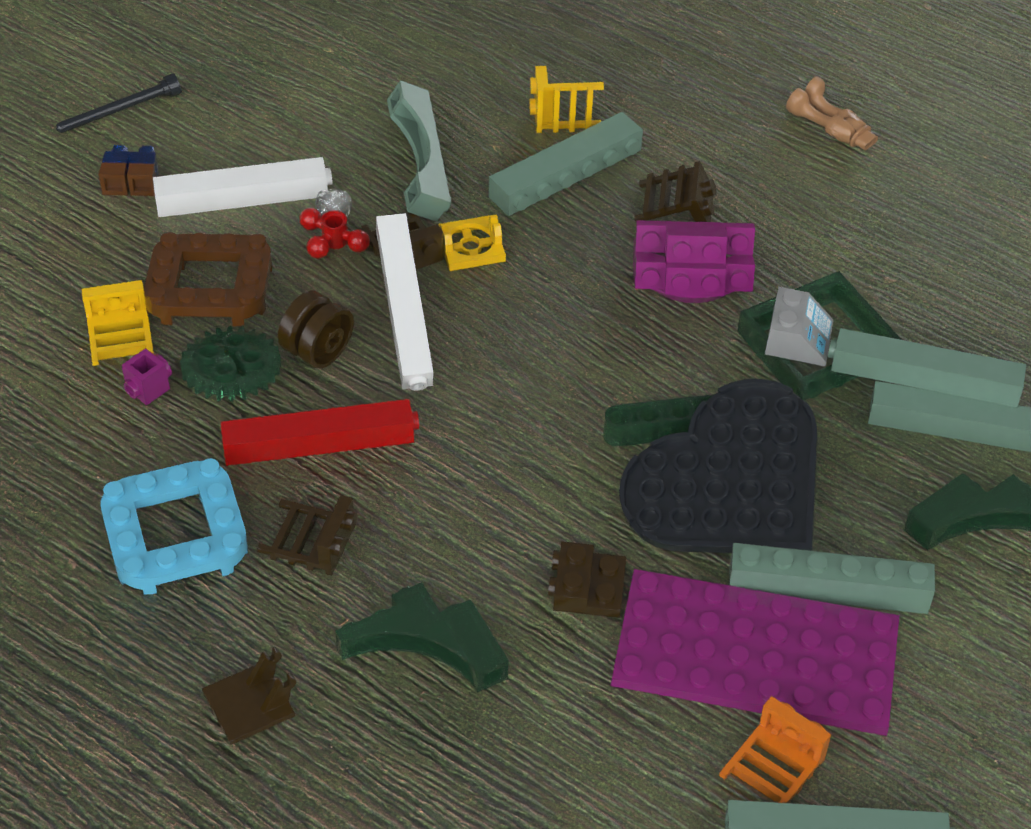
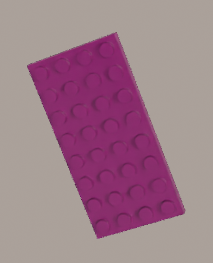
(752, 644)

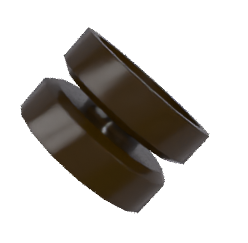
(315, 329)

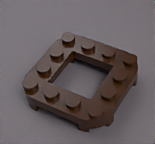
(170, 257)

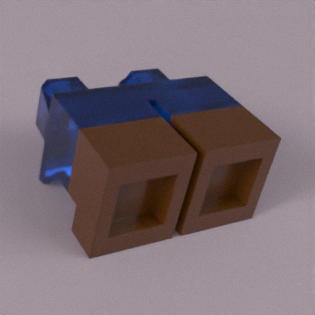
(128, 171)

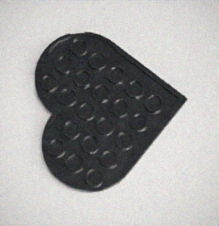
(731, 478)

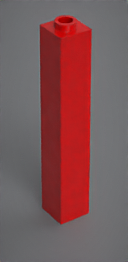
(318, 432)

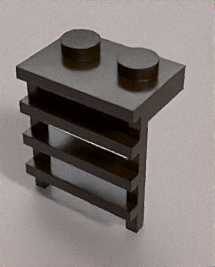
(692, 193)
(425, 242)
(329, 543)

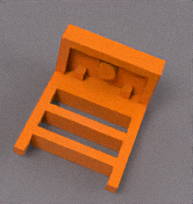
(790, 739)

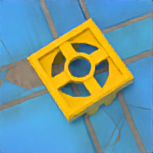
(472, 258)

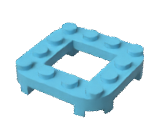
(146, 569)

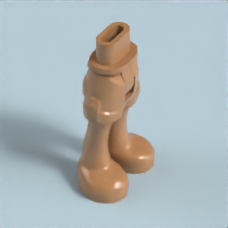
(839, 122)

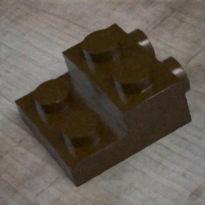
(587, 580)

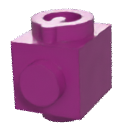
(146, 376)

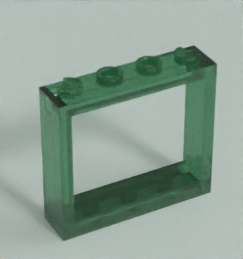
(825, 291)

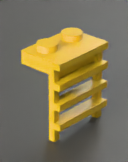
(547, 102)
(116, 309)

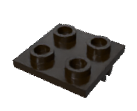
(251, 699)

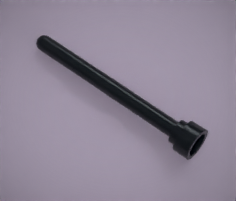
(167, 86)

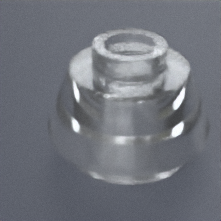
(333, 200)

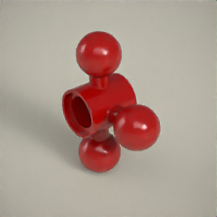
(334, 233)

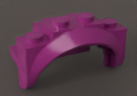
(694, 259)

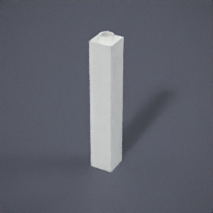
(240, 186)
(404, 302)

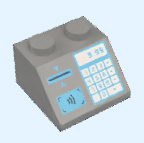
(799, 328)

